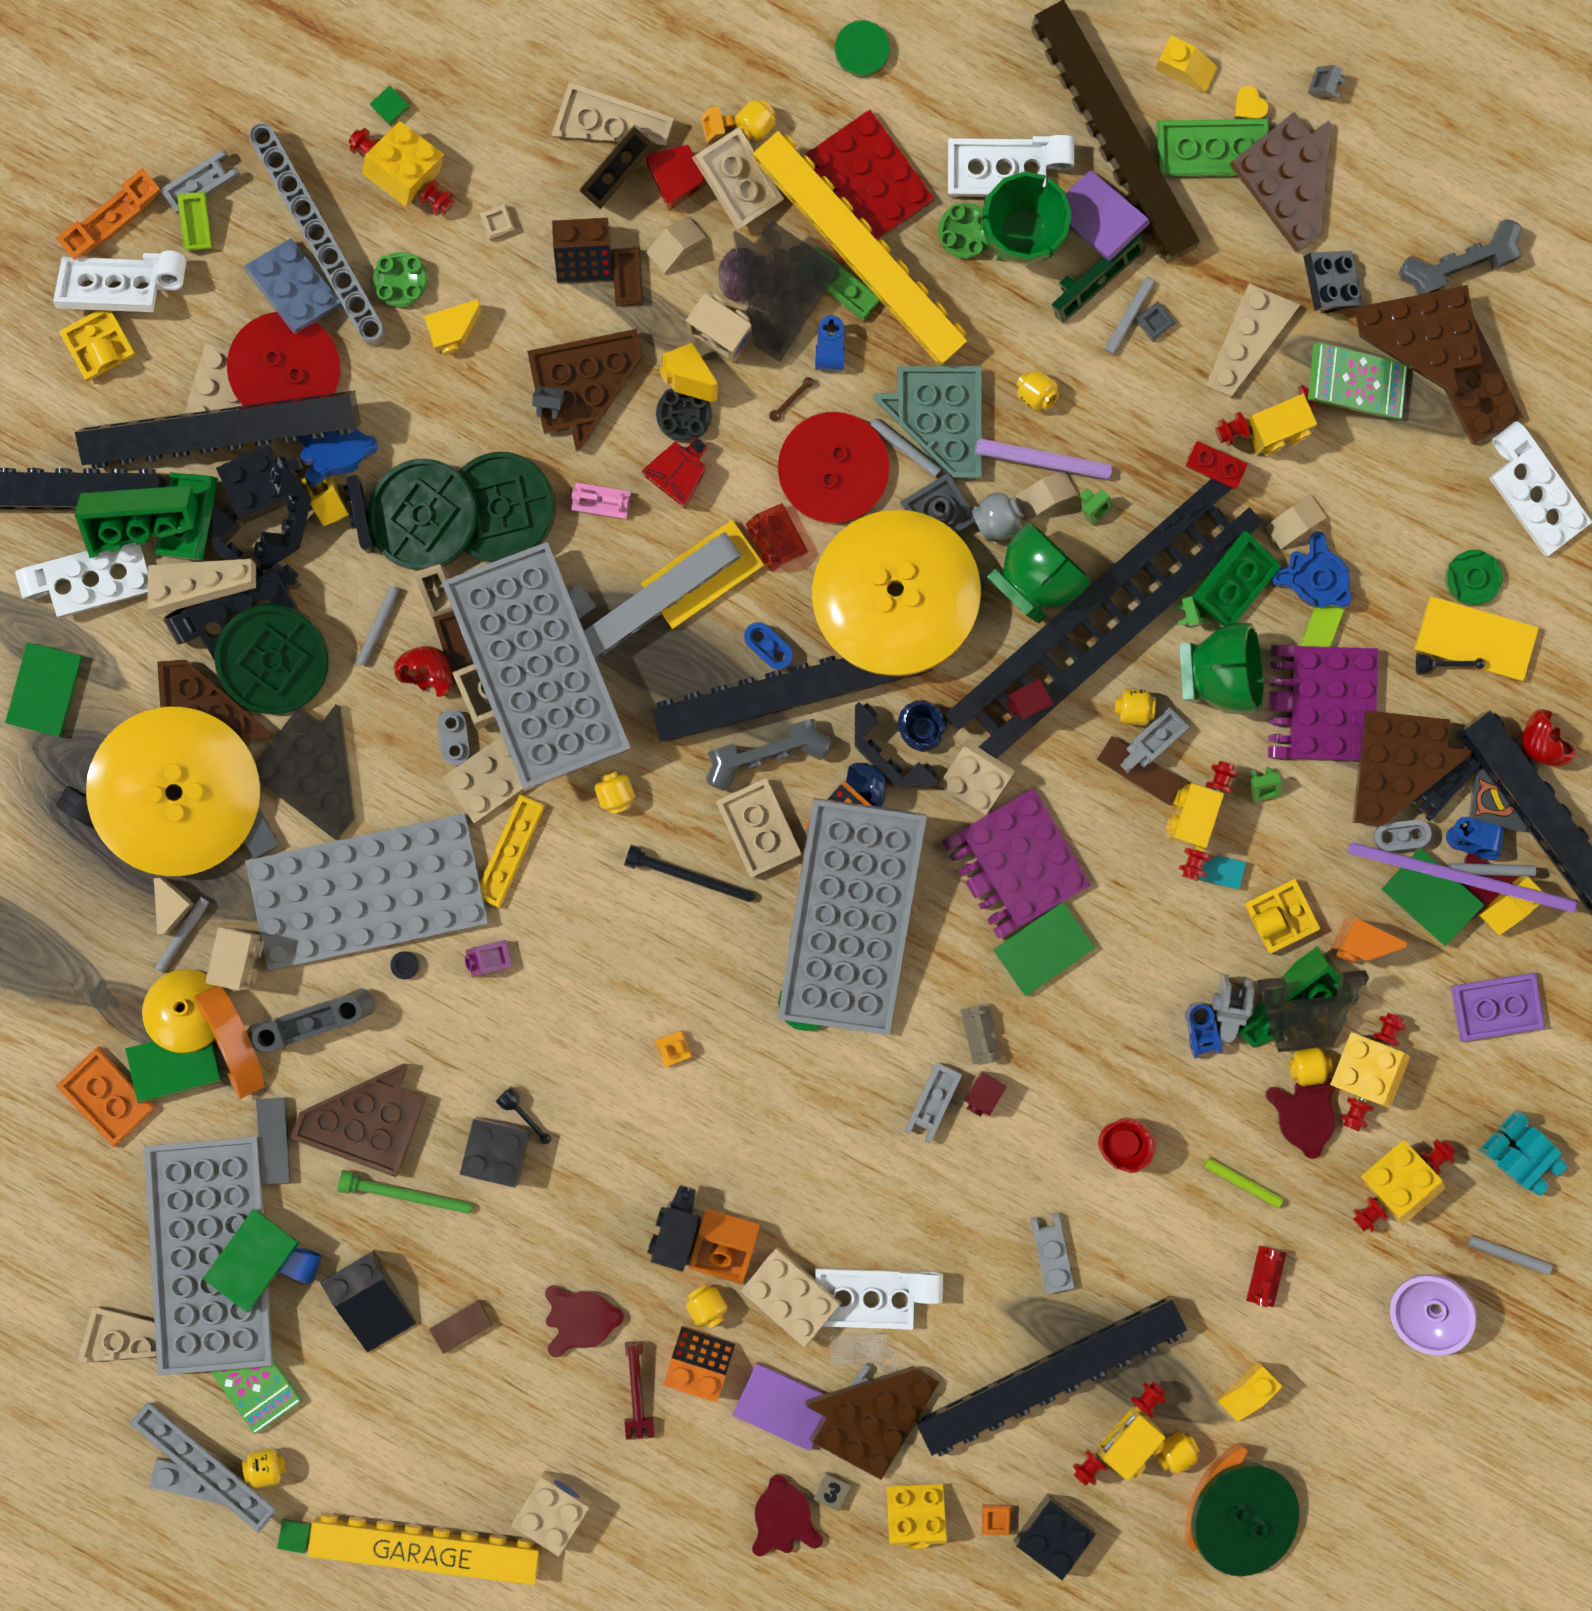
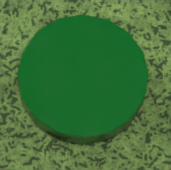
(862, 48)
(1473, 577)

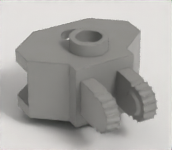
(1233, 1006)

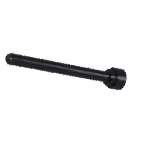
(638, 858)

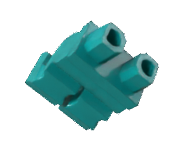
(1531, 1160)

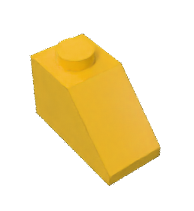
(1186, 64)
(452, 326)
(688, 373)
(326, 500)
(1509, 910)
(1249, 1392)

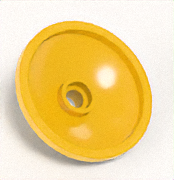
(173, 1030)

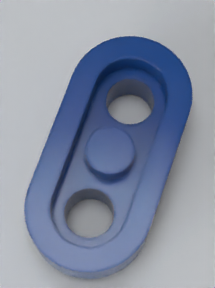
(769, 646)

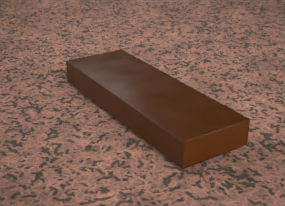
(1151, 778)

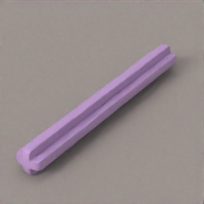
(1043, 459)

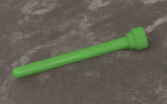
(350, 1183)

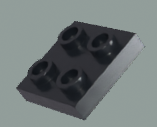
(1333, 281)

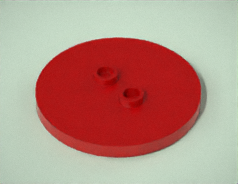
(277, 365)
(833, 467)

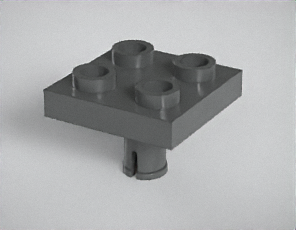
(943, 502)

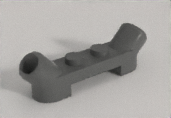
(1499, 252)
(803, 737)
(311, 1021)

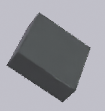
(1155, 321)

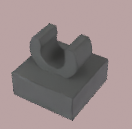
(1325, 82)
(548, 398)

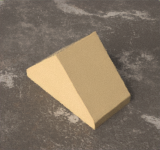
(675, 244)
(1045, 494)
(1295, 522)
(432, 590)
(170, 906)

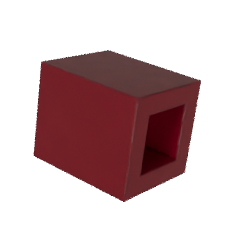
(1028, 700)
(984, 1094)

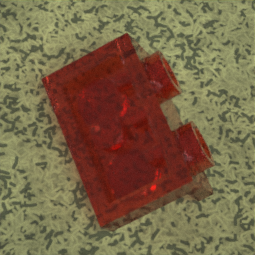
(776, 537)

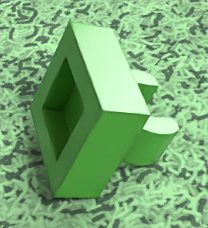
(1095, 505)
(1194, 612)
(1265, 786)

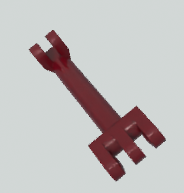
(633, 1351)

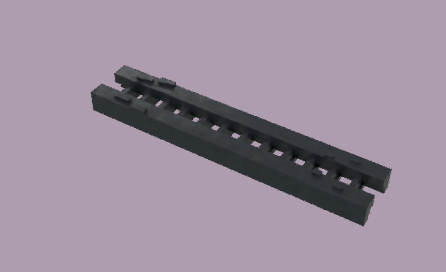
(1098, 594)

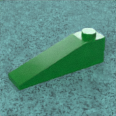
(1307, 978)

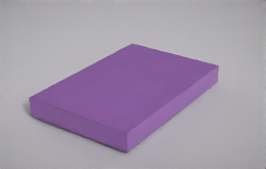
(1103, 216)
(1497, 1007)
(778, 1406)

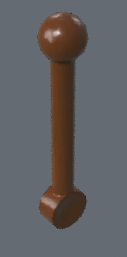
(775, 414)

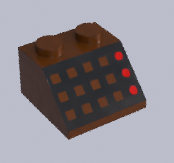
(582, 250)

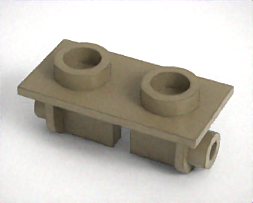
(980, 1033)

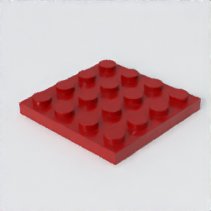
(871, 175)

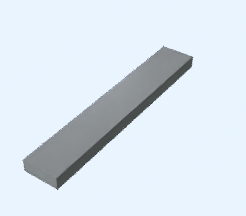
(203, 1467)

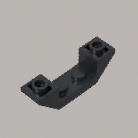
(225, 528)
(277, 546)
(864, 722)

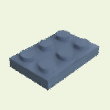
(292, 286)

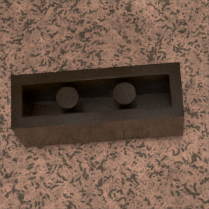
(617, 166)

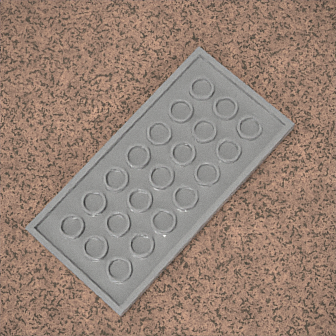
(536, 666)
(366, 892)
(851, 916)
(194, 1209)

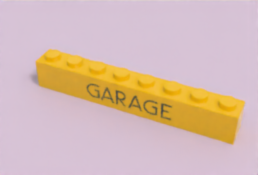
(424, 1550)

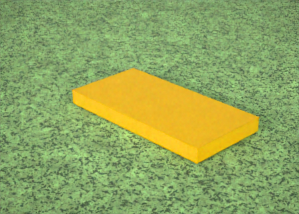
(716, 586)
(1466, 634)

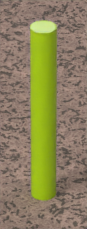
(1243, 1182)

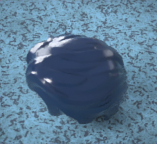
(921, 725)
(867, 782)

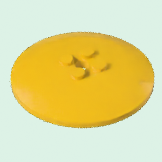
(903, 631)
(165, 749)

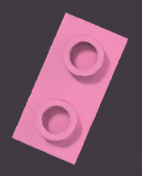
(600, 500)

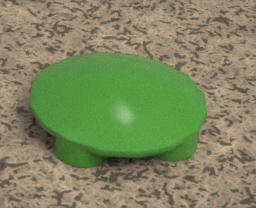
(961, 231)
(399, 279)

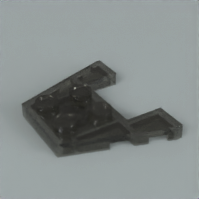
(1309, 1021)

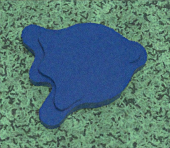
(335, 454)
(1318, 577)

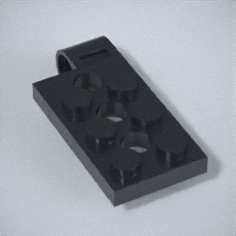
(191, 620)

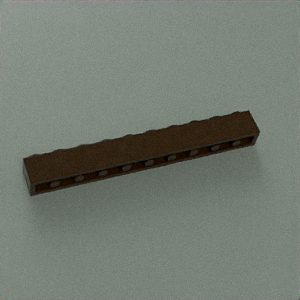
(1114, 131)

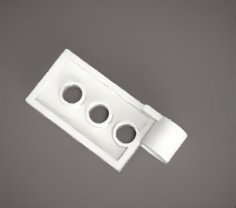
(1046, 151)
(160, 271)
(1520, 448)
(42, 579)
(917, 1285)

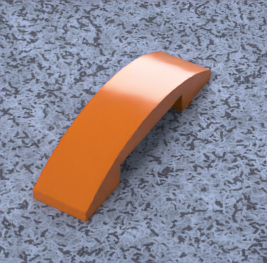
(110, 217)
(232, 1040)
(1230, 1457)

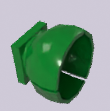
(1025, 219)
(1038, 574)
(1225, 670)

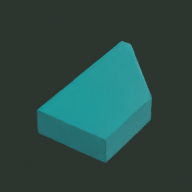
(1224, 872)

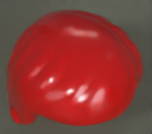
(426, 668)
(1544, 742)
(1127, 1145)

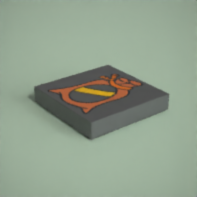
(1491, 806)

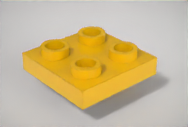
(97, 343)
(1281, 916)
(916, 1515)

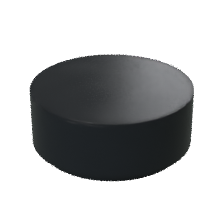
(404, 965)

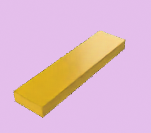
(510, 850)

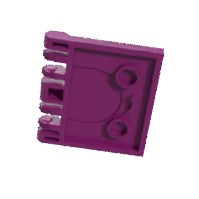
(1325, 700)
(1020, 860)

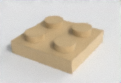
(976, 777)

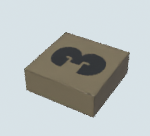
(832, 1491)

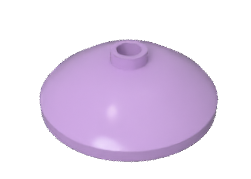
(1425, 1326)

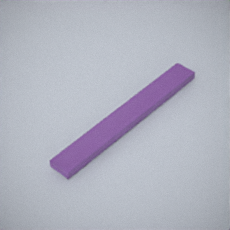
(1463, 877)

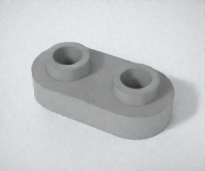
(453, 737)
(1401, 835)

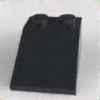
(368, 1301)

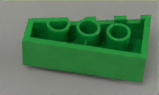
(131, 516)

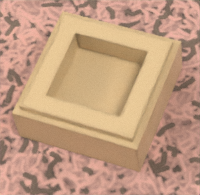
(497, 222)

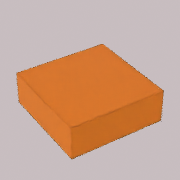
(996, 1519)

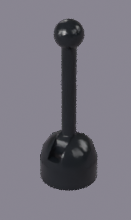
(1426, 663)
(510, 1101)

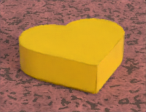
(1249, 105)

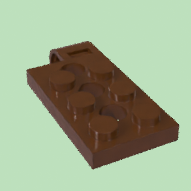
(1491, 386)

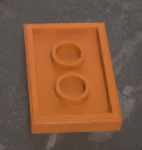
(105, 1096)

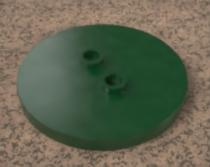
(512, 503)
(422, 514)
(271, 658)
(1245, 1519)

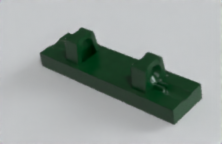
(1080, 292)

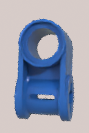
(830, 348)
(1477, 838)
(1202, 1032)
(302, 1265)

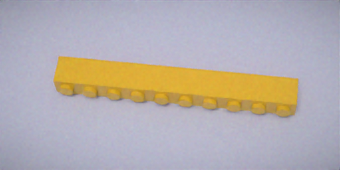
(859, 249)

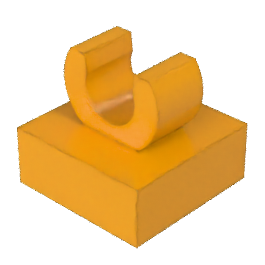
(715, 124)
(673, 1048)

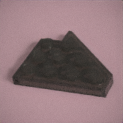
(780, 285)
(311, 770)

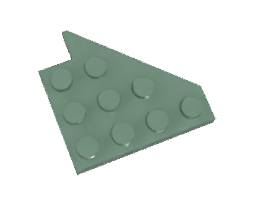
(940, 413)

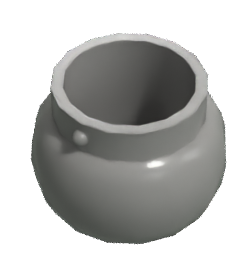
(998, 516)

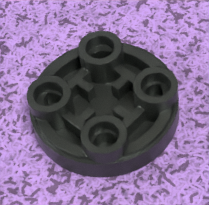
(683, 416)

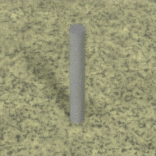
(1129, 316)
(905, 447)
(378, 626)
(1495, 869)
(182, 934)
(1510, 1255)

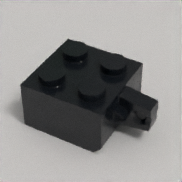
(250, 485)
(677, 1230)

